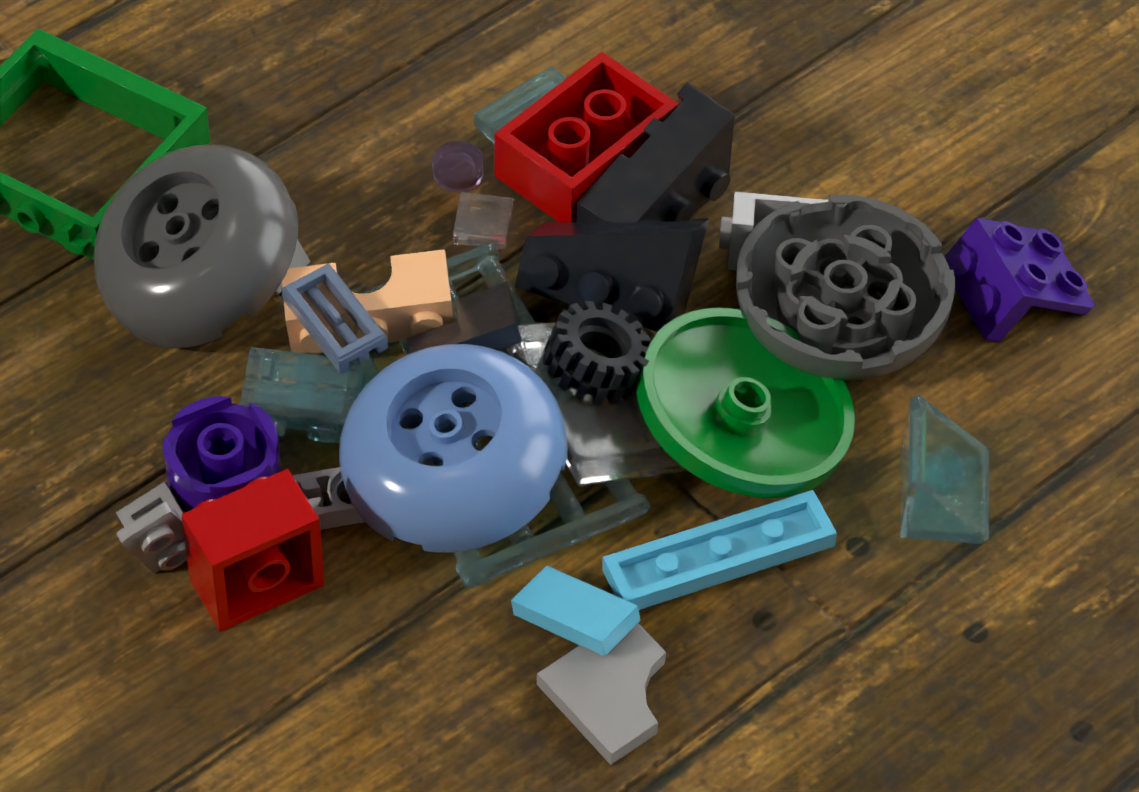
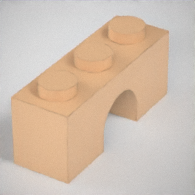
(409, 304)

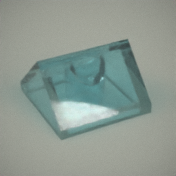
(942, 479)

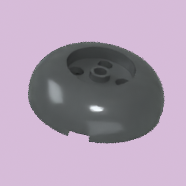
(815, 275)
(185, 276)

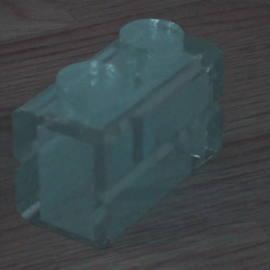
(302, 391)

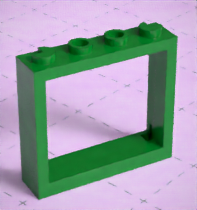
(107, 87)

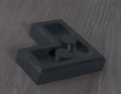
(484, 320)

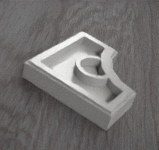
(607, 693)

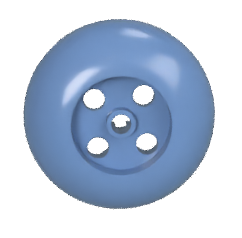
(469, 493)

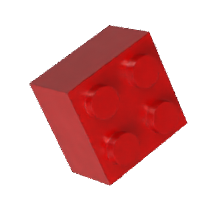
(253, 549)

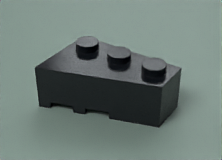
(673, 170)
(632, 266)

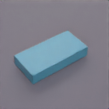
(575, 610)

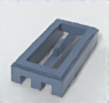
(354, 347)

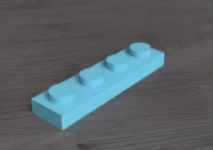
(720, 551)

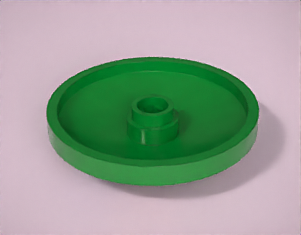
(739, 410)

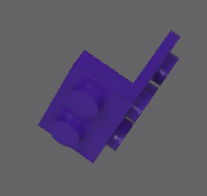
(1009, 269)

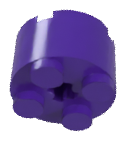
(218, 449)

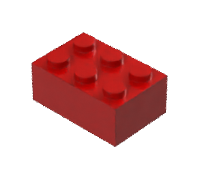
(576, 134)

